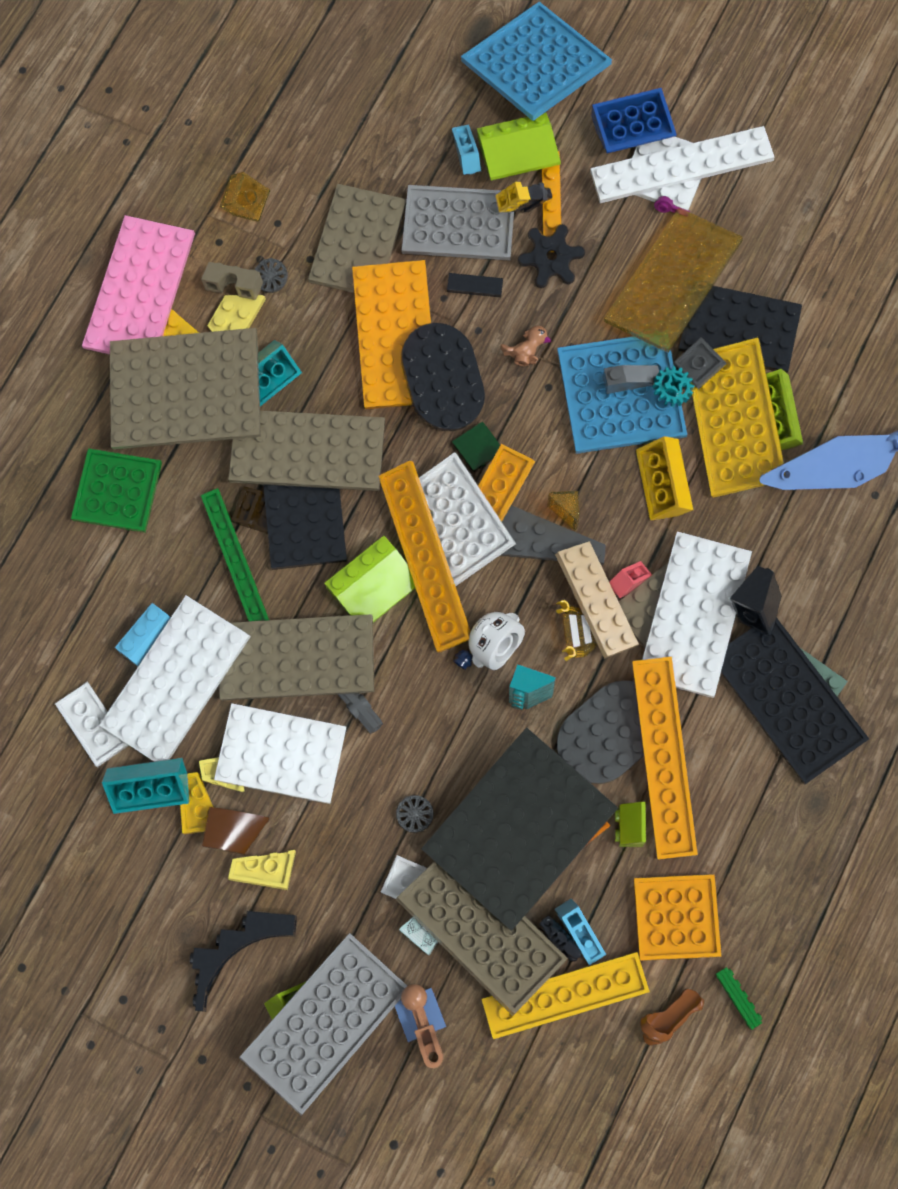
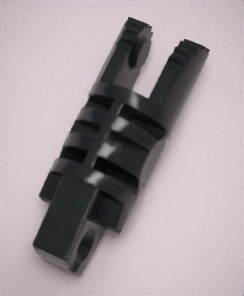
(560, 938)

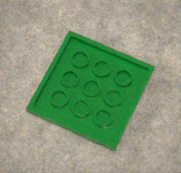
(116, 490)

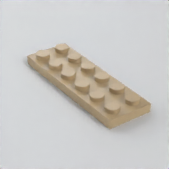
(596, 599)

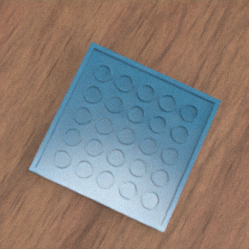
(536, 60)
(621, 417)

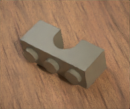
(219, 276)

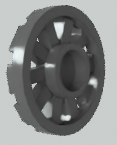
(271, 275)
(414, 814)

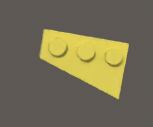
(265, 870)

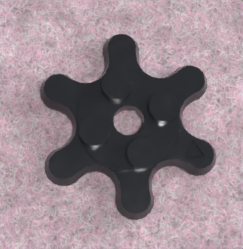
(548, 268)

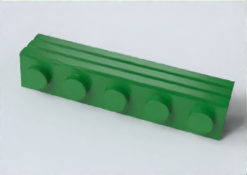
(739, 998)

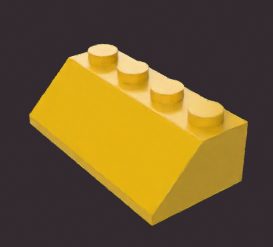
(664, 478)

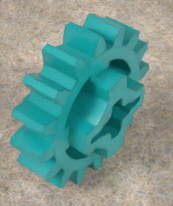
(673, 386)

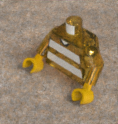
(577, 632)

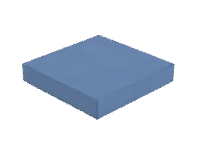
(432, 1012)

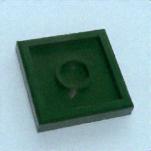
(477, 446)

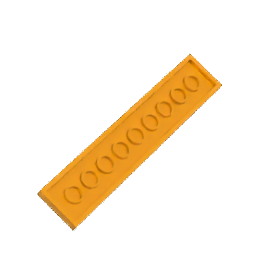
(425, 556)
(664, 758)

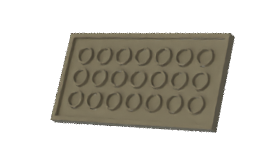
(311, 451)
(303, 658)
(502, 960)

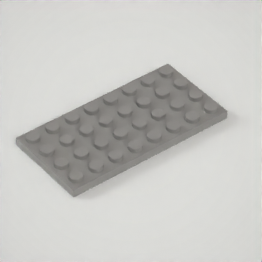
(324, 1024)

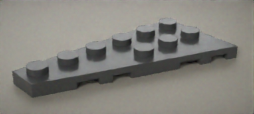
(541, 538)

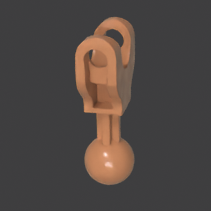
(414, 999)

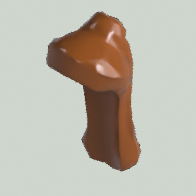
(661, 1026)

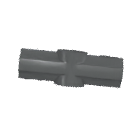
(361, 709)

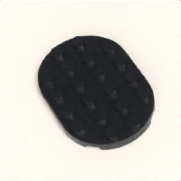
(442, 376)

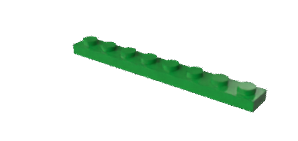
(234, 556)

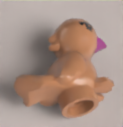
(525, 351)

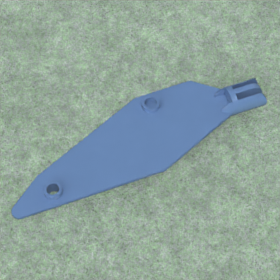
(836, 463)

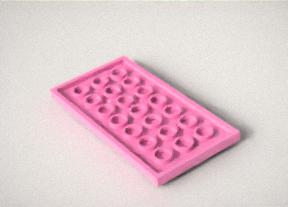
(139, 283)

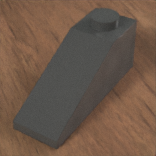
(629, 377)

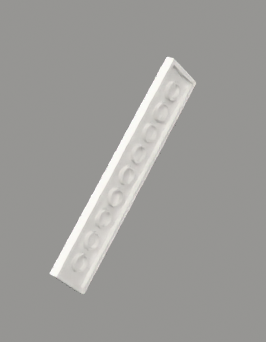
(682, 164)

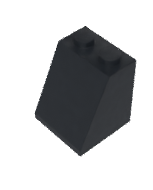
(758, 600)

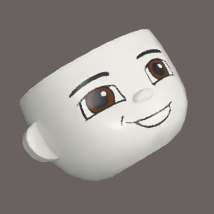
(495, 639)

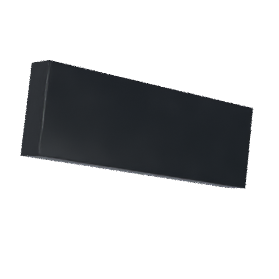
(475, 285)

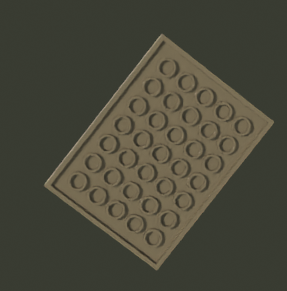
(184, 388)

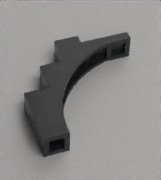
(210, 961)

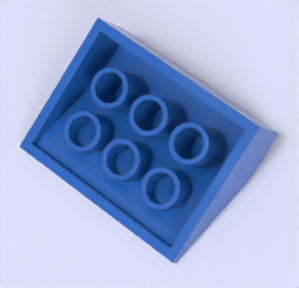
(633, 120)

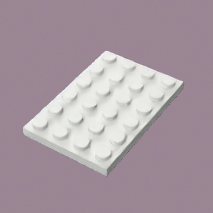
(463, 519)
(280, 753)

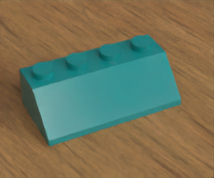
(275, 370)
(530, 688)
(146, 785)

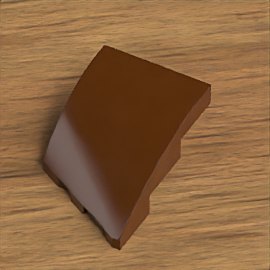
(232, 830)

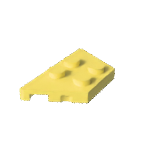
(235, 313)

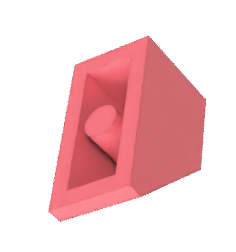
(629, 579)

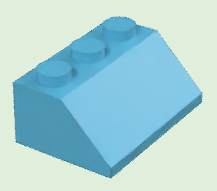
(143, 634)

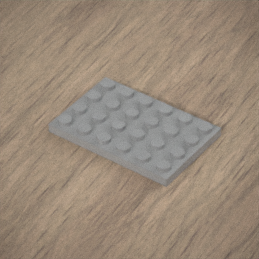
(456, 223)

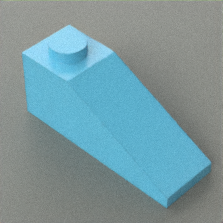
(466, 149)
(580, 931)

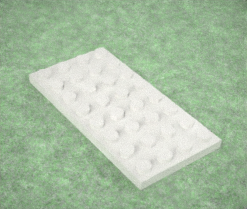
(696, 610)
(175, 680)

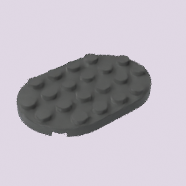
(603, 734)

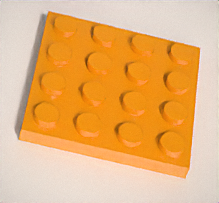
(677, 917)

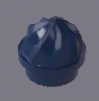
(463, 659)

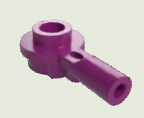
(665, 204)

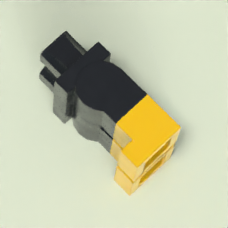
(519, 198)

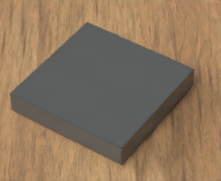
(700, 362)

